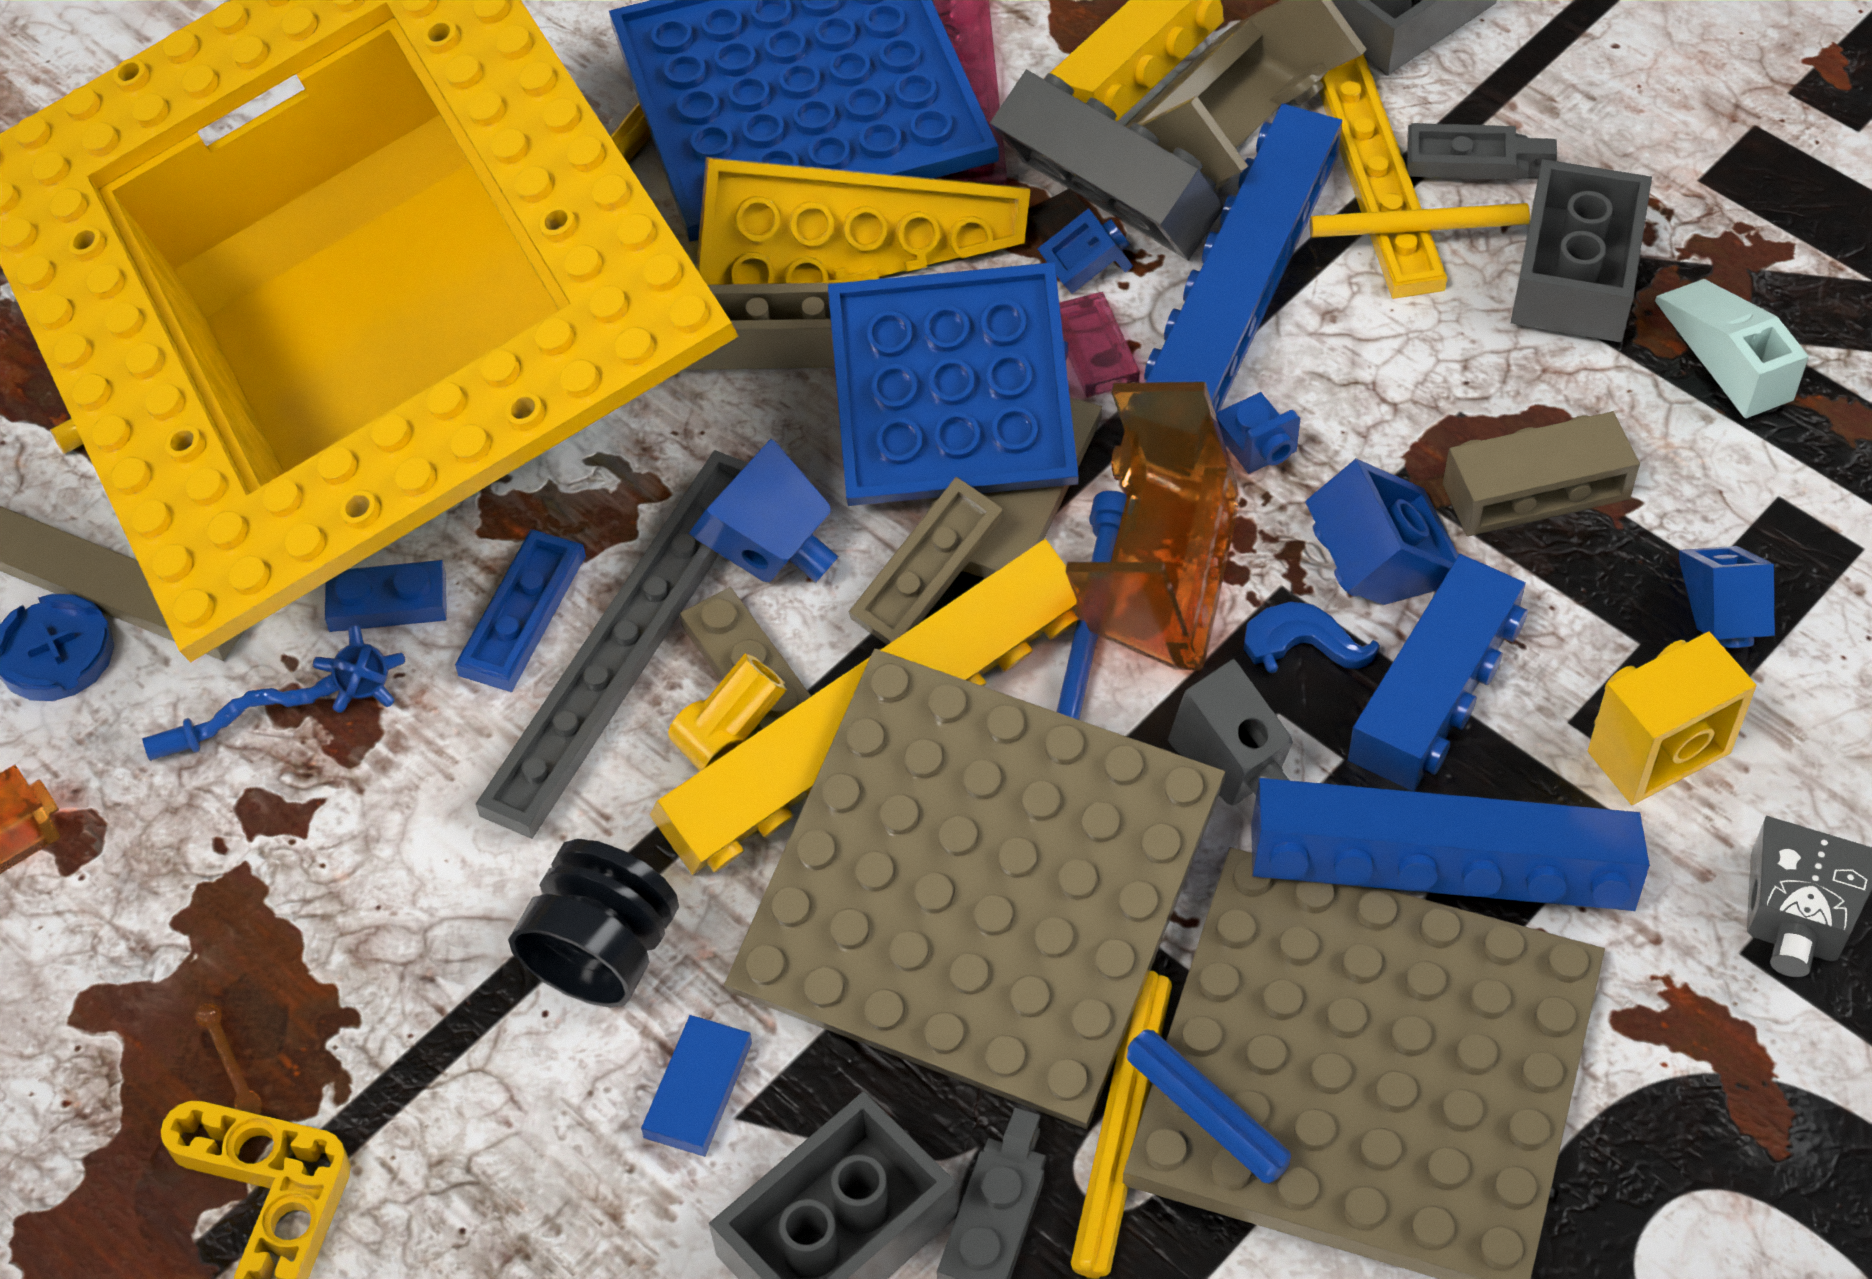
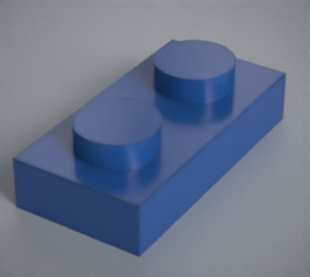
(386, 596)

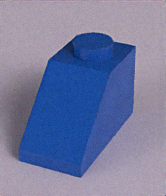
(1730, 593)

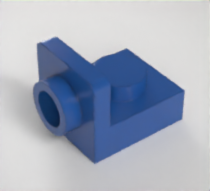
(1085, 250)
(1258, 432)

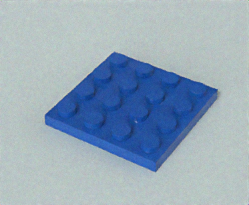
(952, 383)

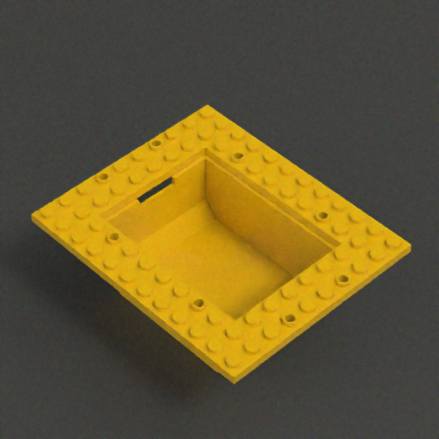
(340, 294)

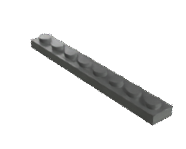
(607, 662)

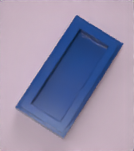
(696, 1085)

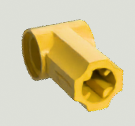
(730, 713)

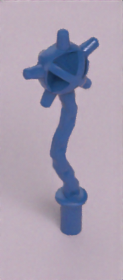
(355, 671)

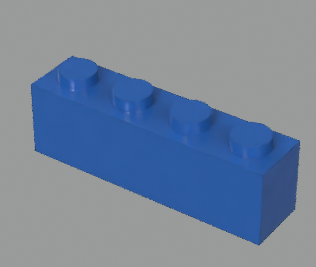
(1437, 672)

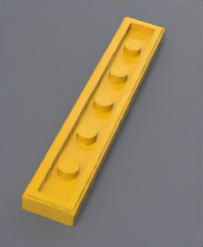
(1380, 178)

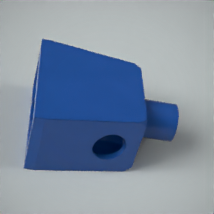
(768, 519)

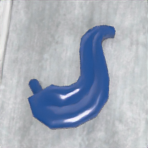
(1292, 623)

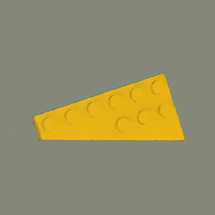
(843, 224)

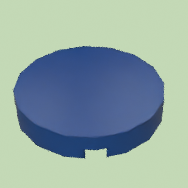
(54, 647)

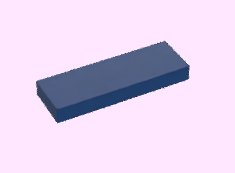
(520, 610)

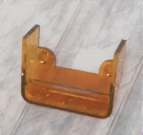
(1173, 528)

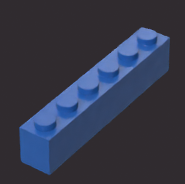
(1448, 844)

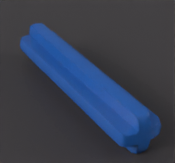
(1208, 1106)

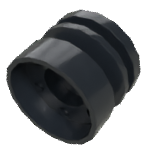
(594, 923)

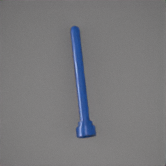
(1105, 520)

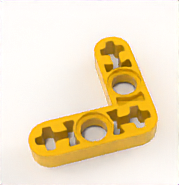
(285, 1177)

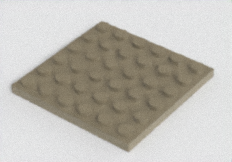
(978, 886)
(1397, 1058)

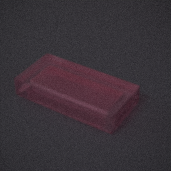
(1096, 344)

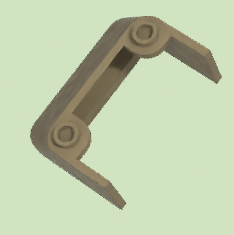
(1246, 79)

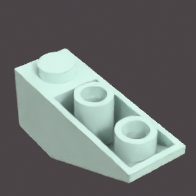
(1738, 344)

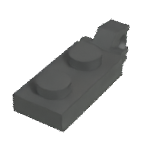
(1475, 152)
(997, 1205)

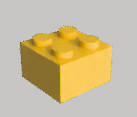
(1670, 716)

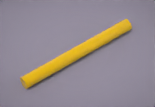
(1419, 220)

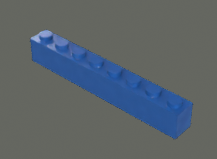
(1249, 253)

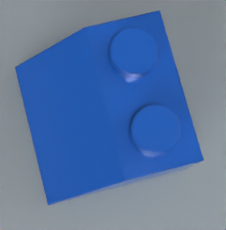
(1381, 534)

